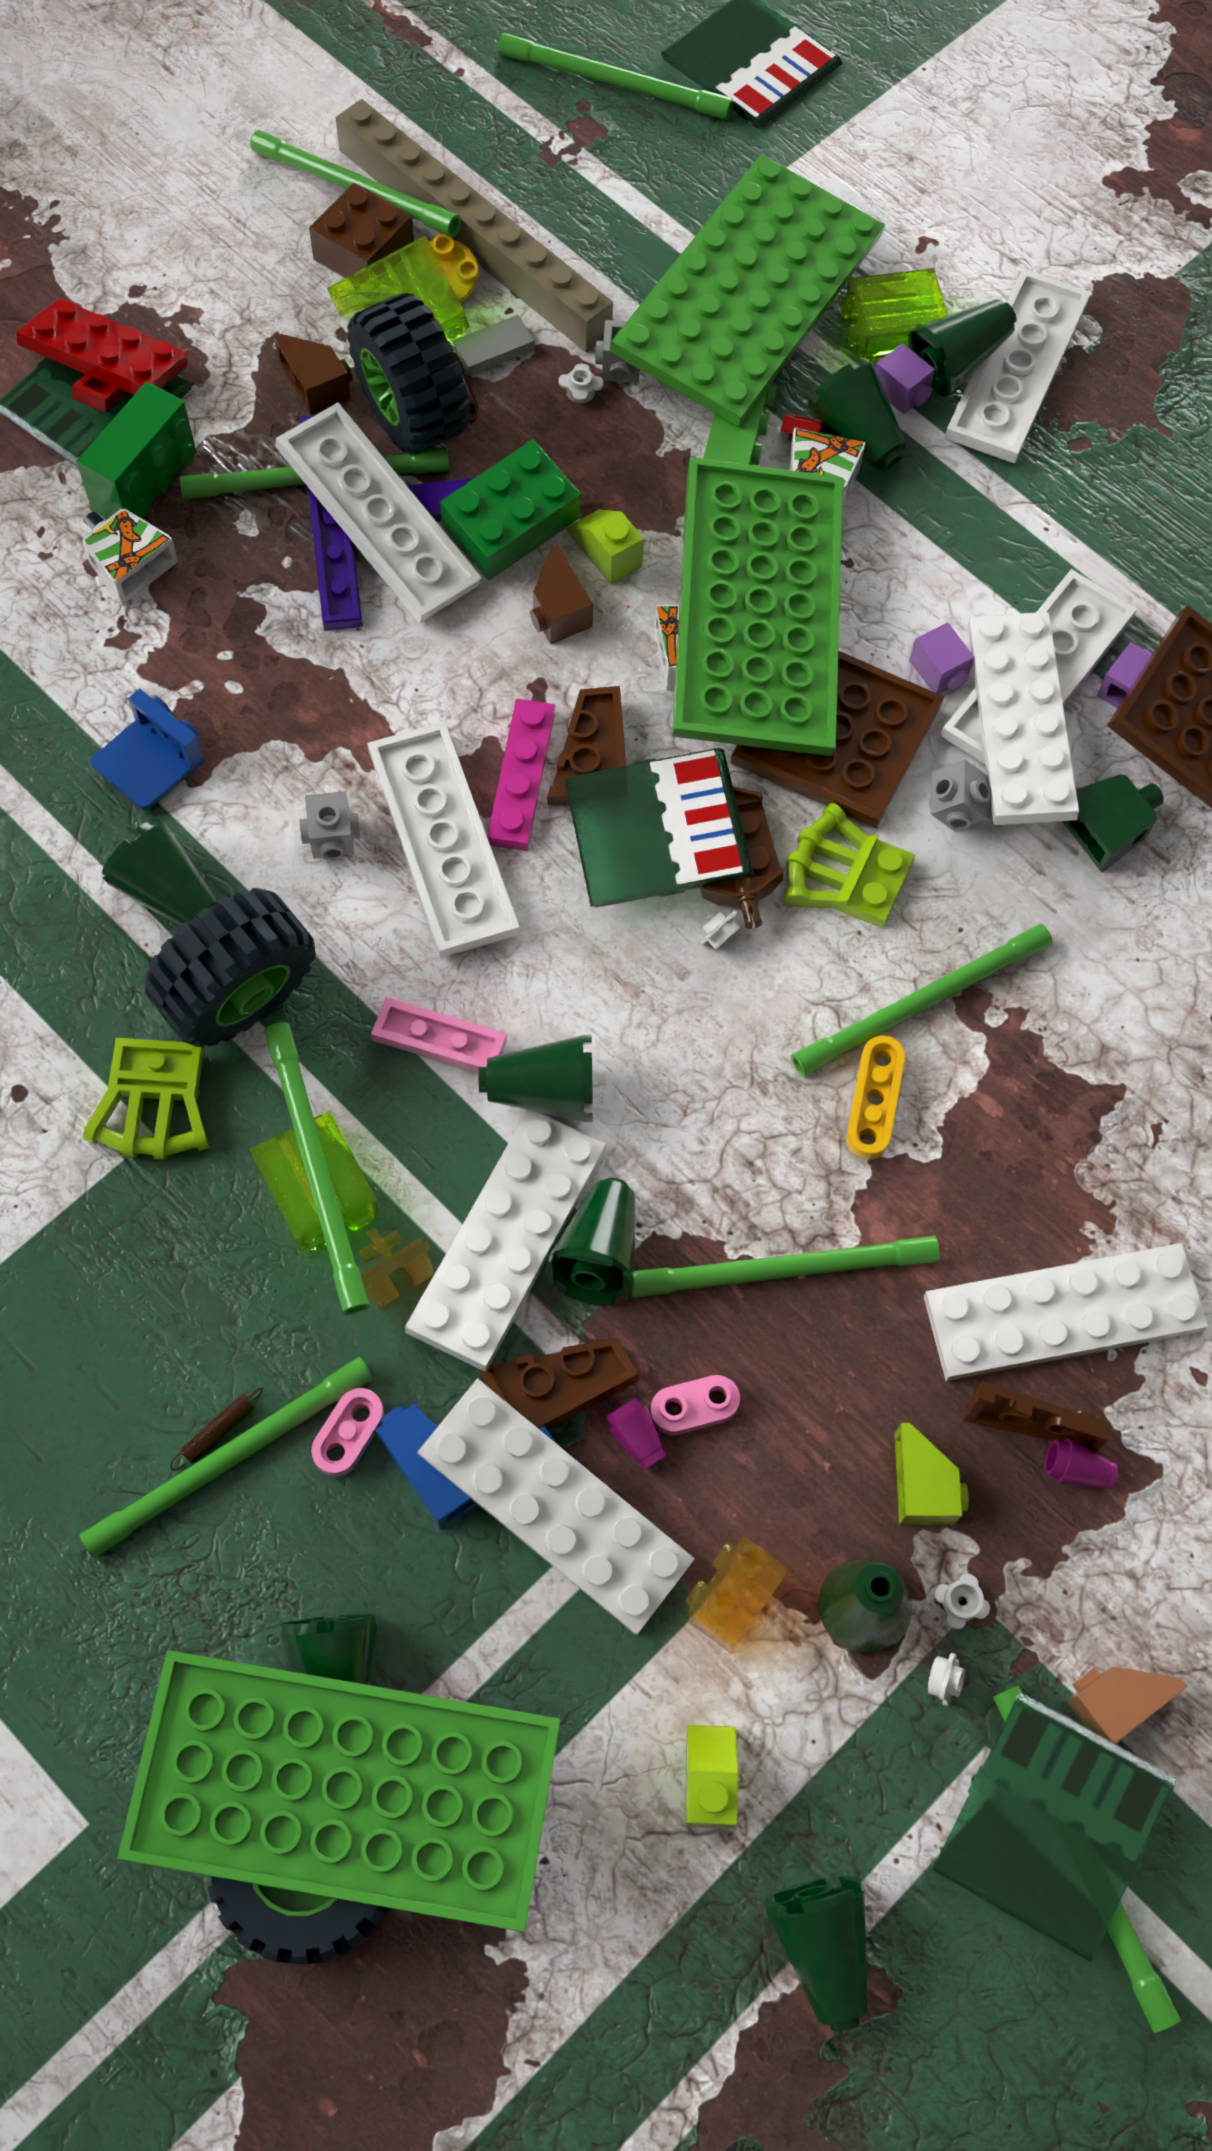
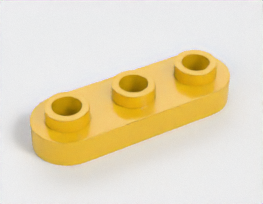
(880, 1082)

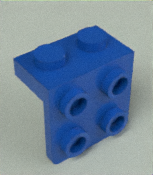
(149, 753)

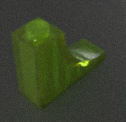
(409, 271)

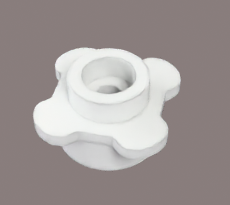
(580, 384)
(719, 929)
(975, 1605)
(946, 1678)

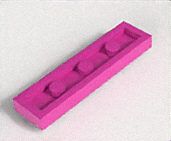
(521, 775)

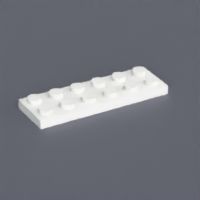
(1015, 379)
(378, 512)
(1083, 629)
(1022, 719)
(443, 839)
(505, 1240)
(1064, 1311)
(556, 1506)

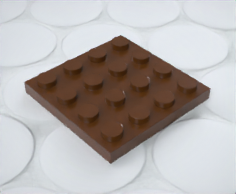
(1171, 705)
(877, 737)

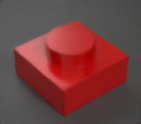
(96, 393)
(793, 421)

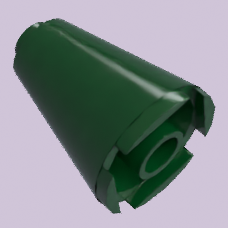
(962, 342)
(859, 410)
(158, 874)
(543, 1078)
(598, 1246)
(865, 1606)
(331, 1646)
(826, 1945)

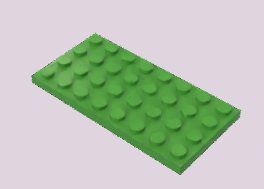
(747, 289)
(759, 608)
(342, 1790)

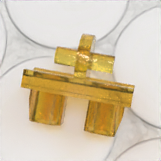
(411, 1258)

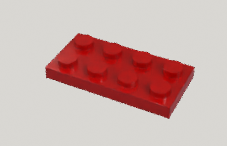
(101, 347)

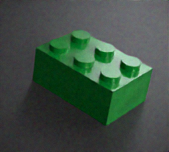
(137, 453)
(510, 509)

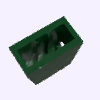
(1113, 818)

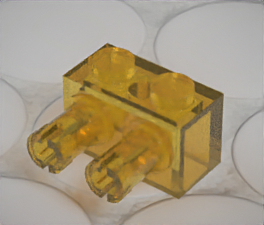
(735, 1593)

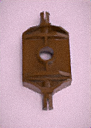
(764, 862)

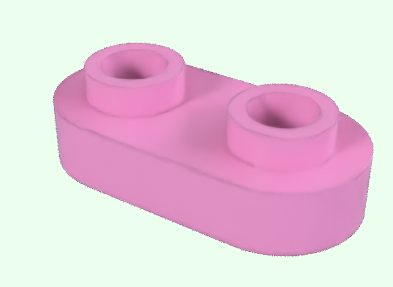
(696, 1406)
(347, 1433)

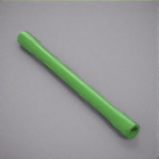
(702, 101)
(280, 151)
(215, 484)
(829, 1048)
(900, 1253)
(346, 1273)
(122, 1523)
(1145, 1982)

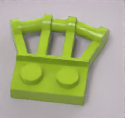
(874, 874)
(155, 1072)

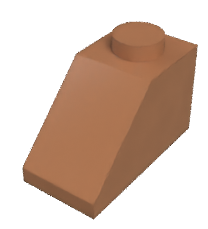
(1120, 1699)

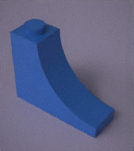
(402, 1435)

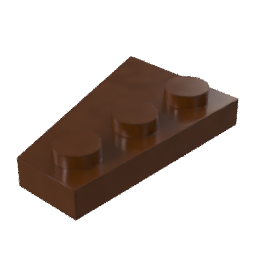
(593, 739)
(562, 1383)
(1033, 1417)

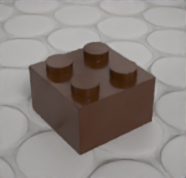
(359, 231)

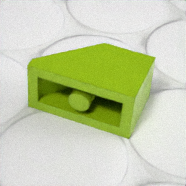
(609, 543)
(926, 1481)
(711, 1777)

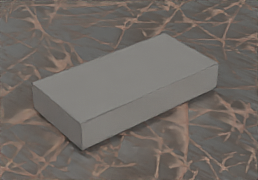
(493, 345)

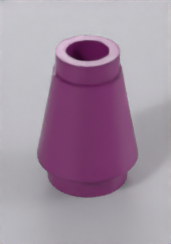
(636, 1433)
(1078, 1465)

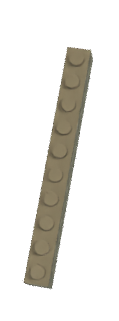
(494, 238)

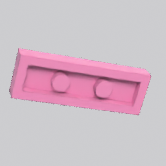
(436, 1035)

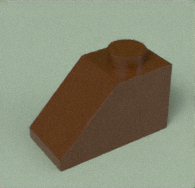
(314, 372)
(560, 600)

